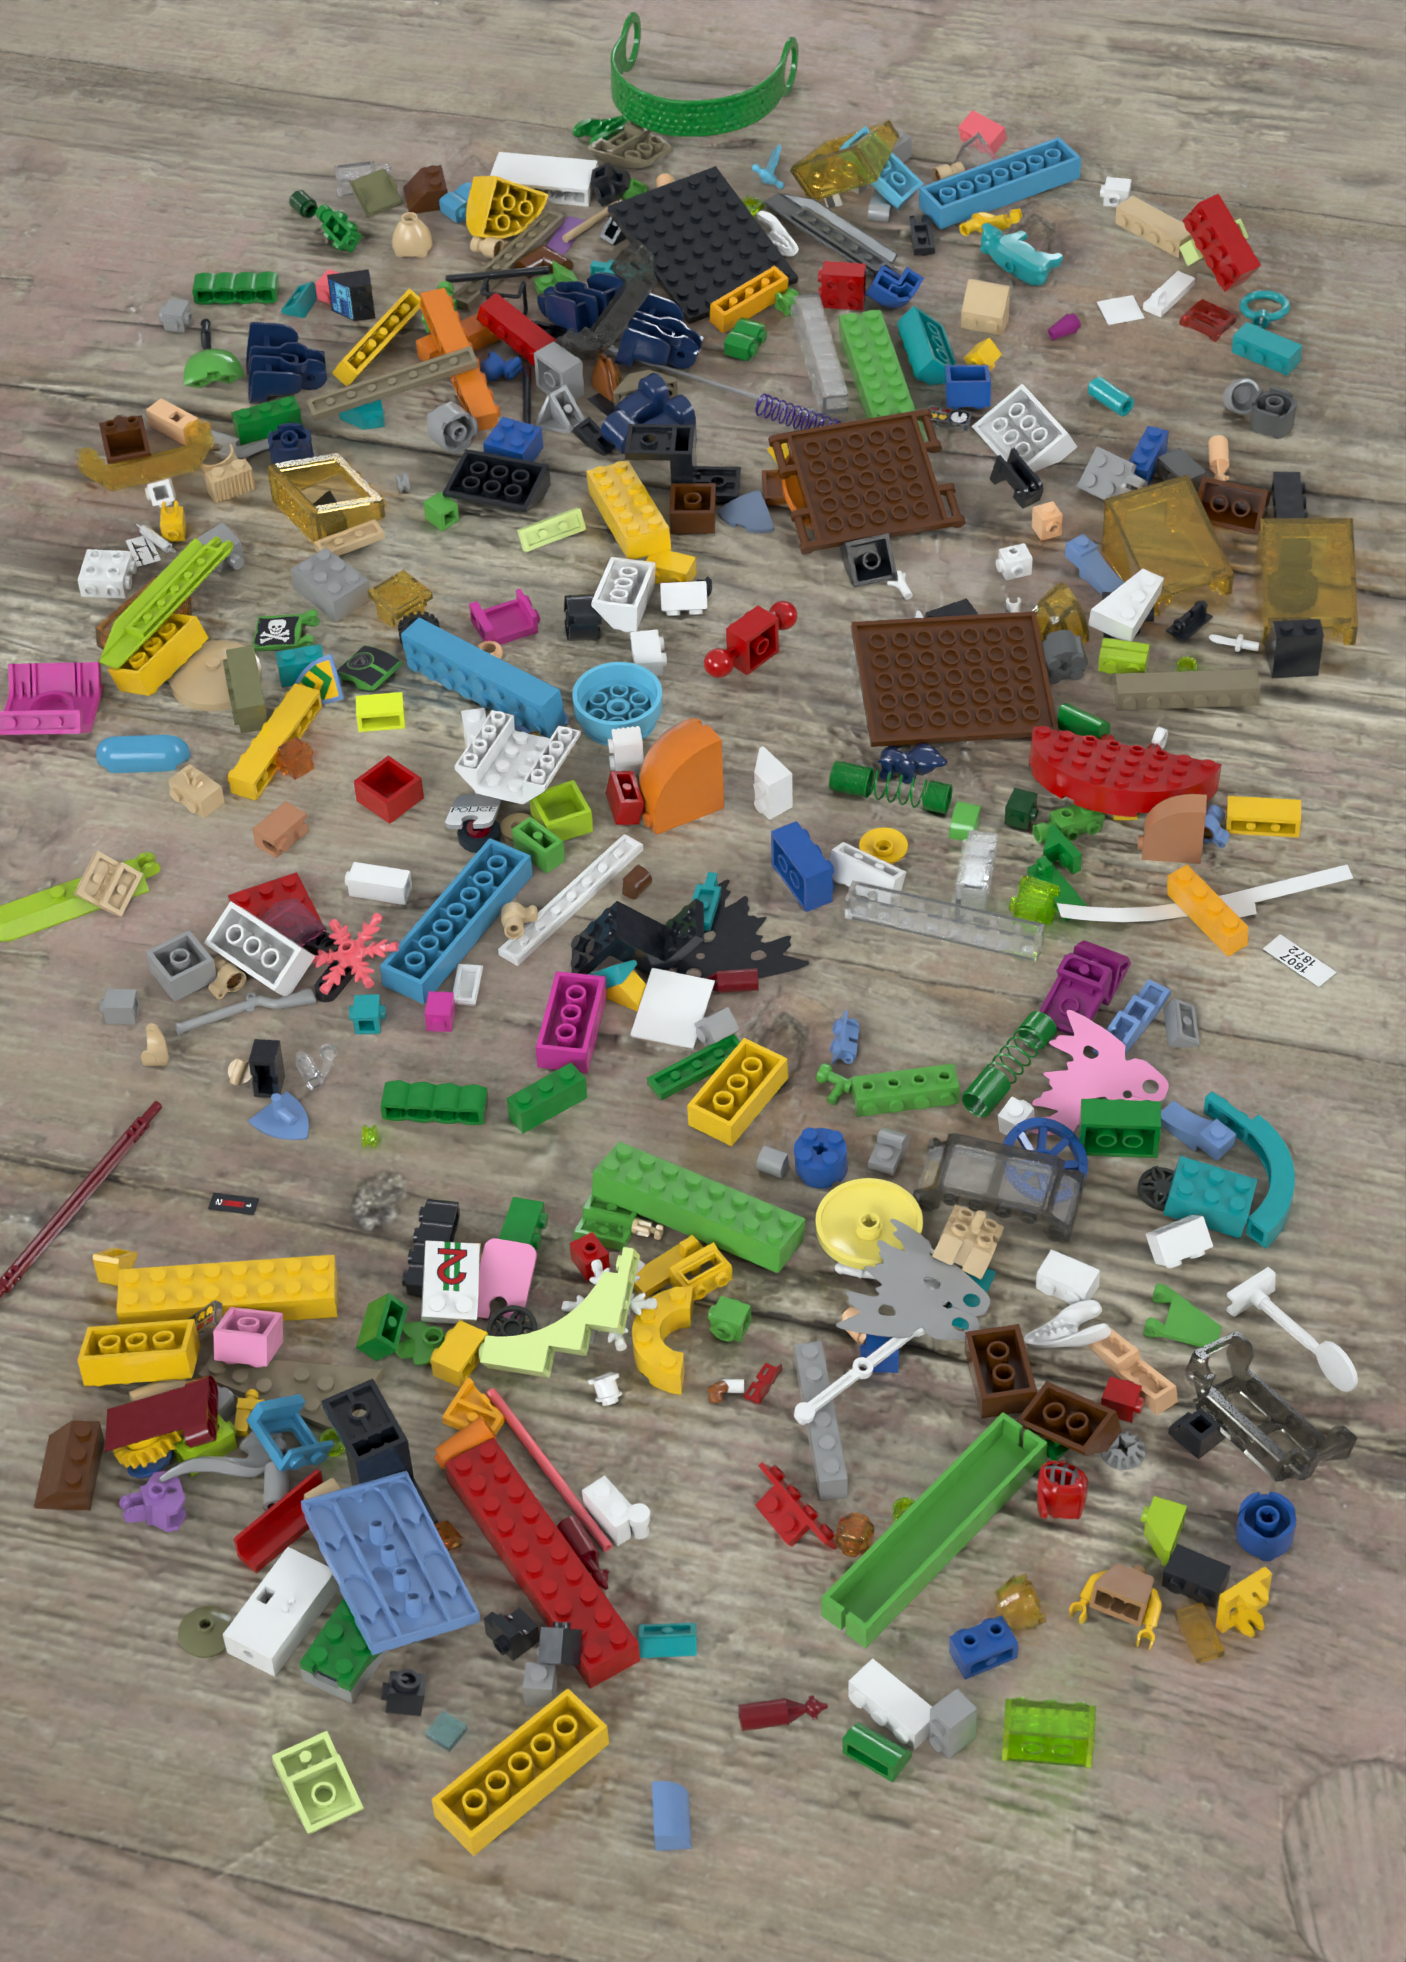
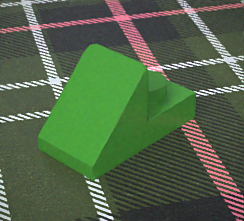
(559, 274)

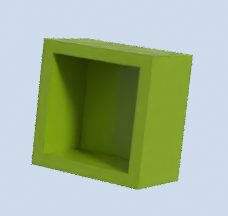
(563, 811)

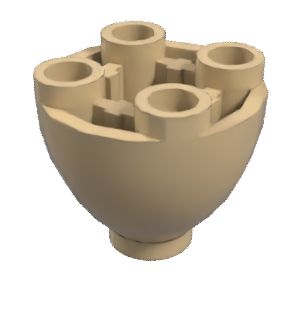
(411, 237)

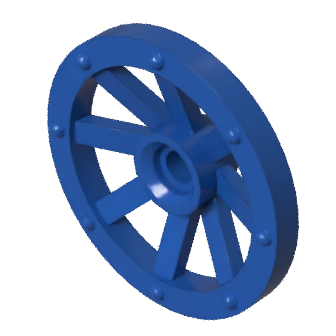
(1043, 1125)

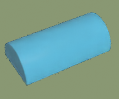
(896, 180)

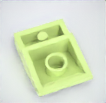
(317, 1782)

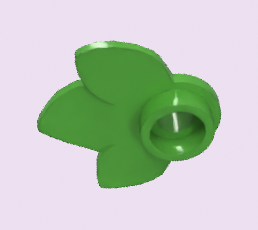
(418, 1342)

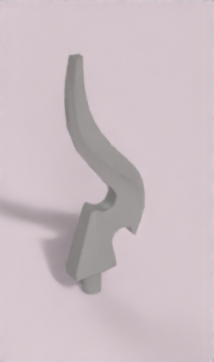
(222, 442)
(241, 1467)

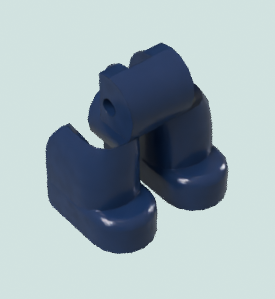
(574, 304)
(659, 336)
(279, 363)
(647, 406)

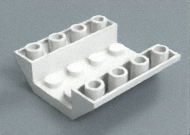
(512, 762)

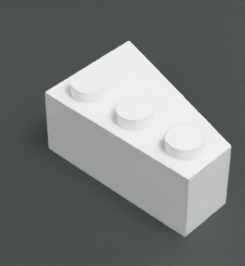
(1127, 606)

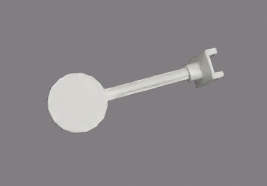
(1331, 1358)

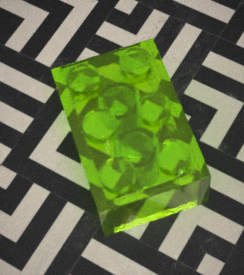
(1048, 1732)

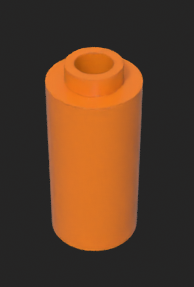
(464, 1440)

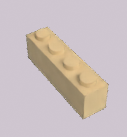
(1152, 225)

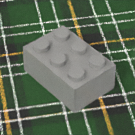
(330, 584)

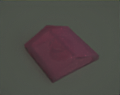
(294, 921)

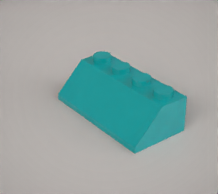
(926, 346)

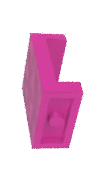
(505, 621)

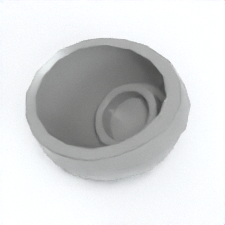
(1239, 395)

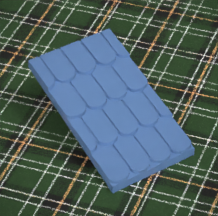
(389, 1562)

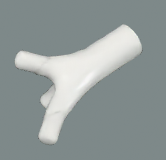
(901, 585)

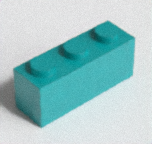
(1266, 348)

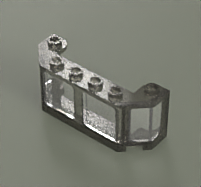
(1001, 1182)

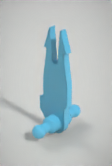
(767, 175)

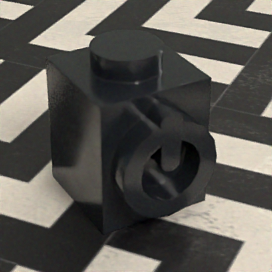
(404, 1692)

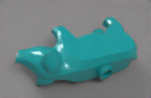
(1018, 256)

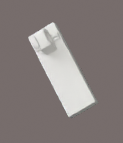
(1169, 294)

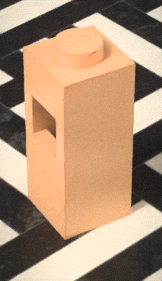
(169, 419)

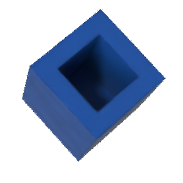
(874, 1342)

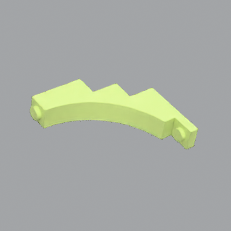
(601, 1310)

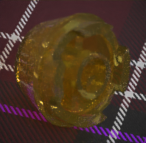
(1019, 1604)

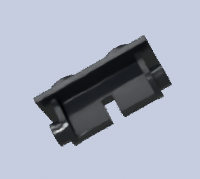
(1190, 622)

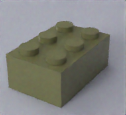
(245, 689)

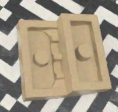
(108, 884)

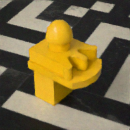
(244, 1409)

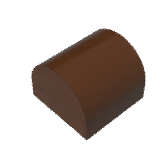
(636, 882)

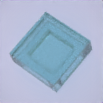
(446, 1731)

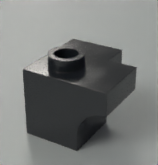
(609, 183)
(1197, 1432)
(512, 1633)

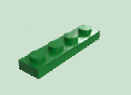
(692, 1068)

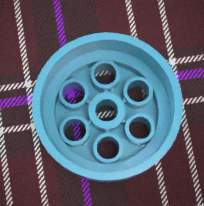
(617, 698)

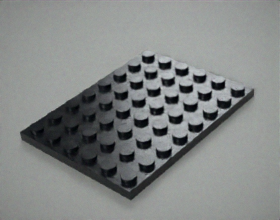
(699, 240)

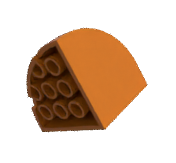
(682, 776)

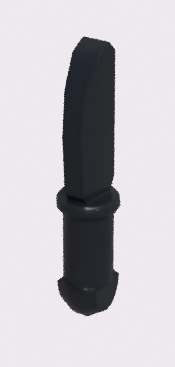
(206, 334)

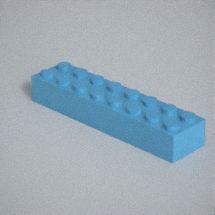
(999, 182)
(483, 677)
(456, 921)

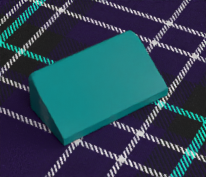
(301, 301)
(617, 973)
(667, 1640)

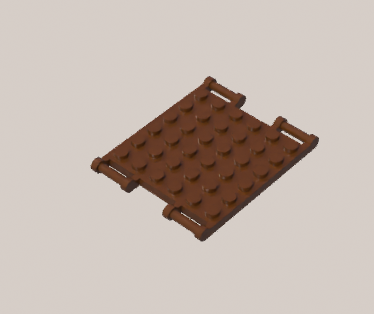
(866, 479)

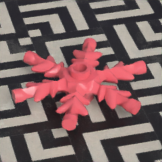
(352, 953)

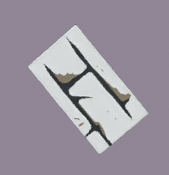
(143, 550)

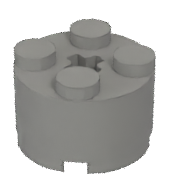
(451, 427)

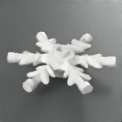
(635, 1304)

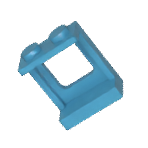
(282, 1416)

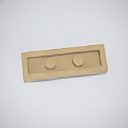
(352, 538)

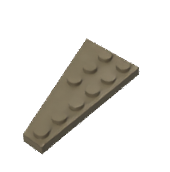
(291, 1378)

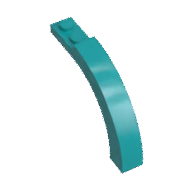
(1258, 1134)

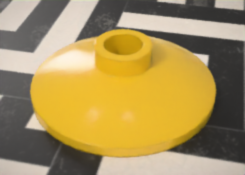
(884, 844)

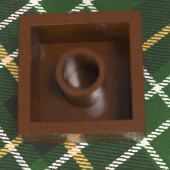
(693, 508)

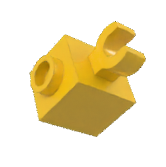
(173, 522)

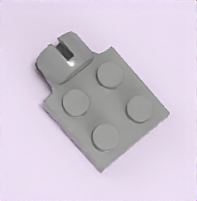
(1109, 475)

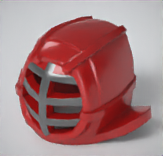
(1061, 1490)

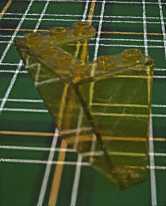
(1166, 534)
(1307, 573)

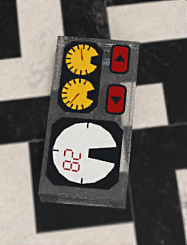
(951, 418)
(207, 1318)

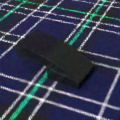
(591, 435)

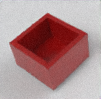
(388, 789)

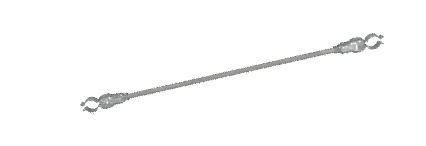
(612, 351)

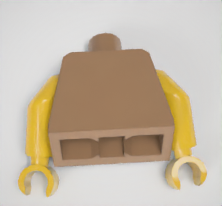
(1124, 1595)

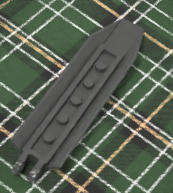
(834, 231)

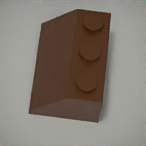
(1233, 504)
(1071, 1420)
(71, 1467)

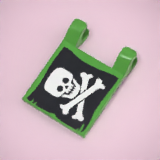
(284, 631)

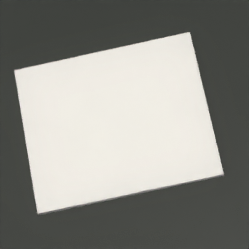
(671, 1008)

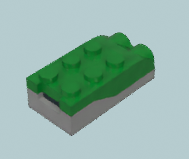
(340, 1657)

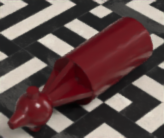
(735, 980)
(584, 1548)
(777, 1712)

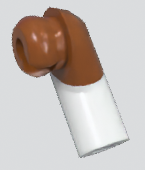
(724, 1386)

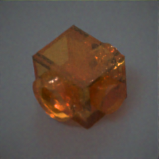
(295, 758)

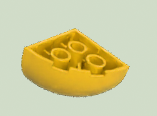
(501, 207)

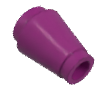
(1065, 326)

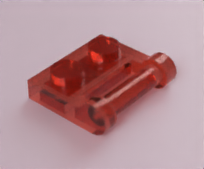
(1211, 315)

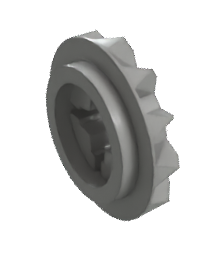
(1135, 1453)

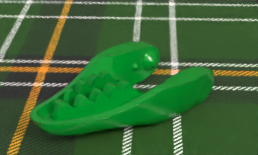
(600, 128)

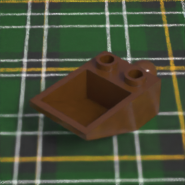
(124, 439)

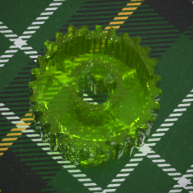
(1035, 900)

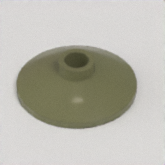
(207, 1641)

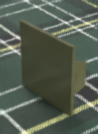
(376, 192)

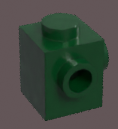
(1021, 809)

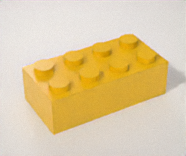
(160, 655)
(737, 1092)
(139, 1352)

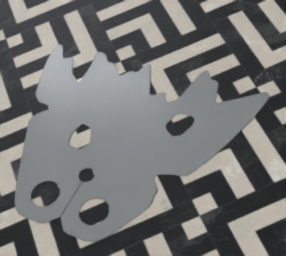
(911, 1298)

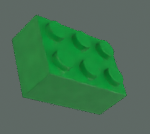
(1120, 1127)

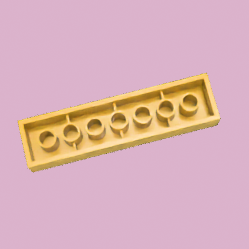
(290, 1286)

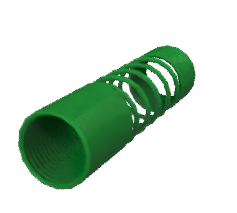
(858, 781)
(992, 1083)

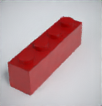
(513, 327)

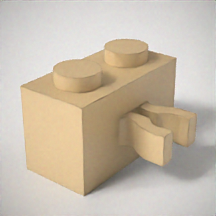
(196, 791)

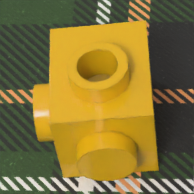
(983, 354)

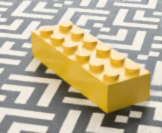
(628, 510)
(520, 1771)

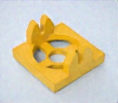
(1245, 1604)

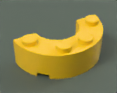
(651, 1355)

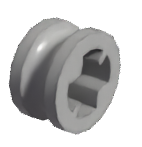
(402, 483)

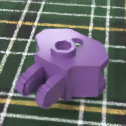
(156, 1504)

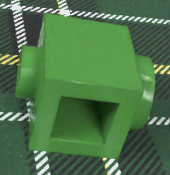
(729, 1319)

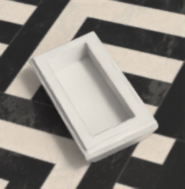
(467, 984)

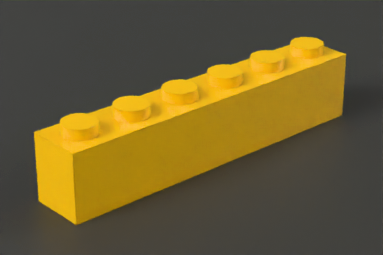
(377, 338)
(288, 720)

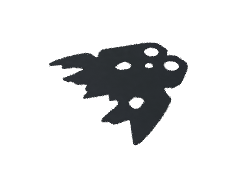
(736, 941)

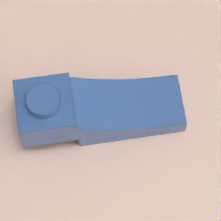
(1091, 564)
(1197, 1132)

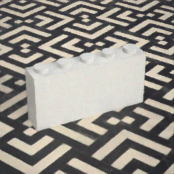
(562, 178)

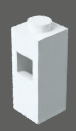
(379, 883)

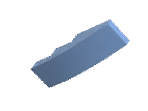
(1138, 1014)

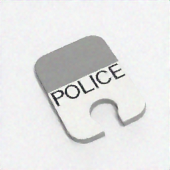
(473, 807)

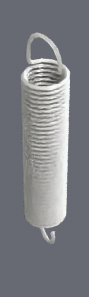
(155, 538)

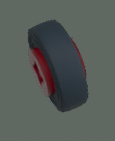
(474, 839)

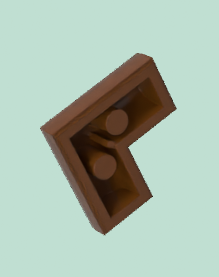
(543, 257)

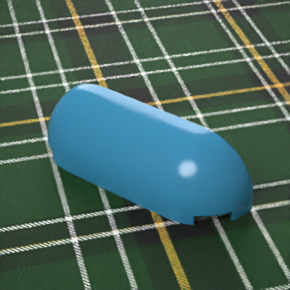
(142, 753)

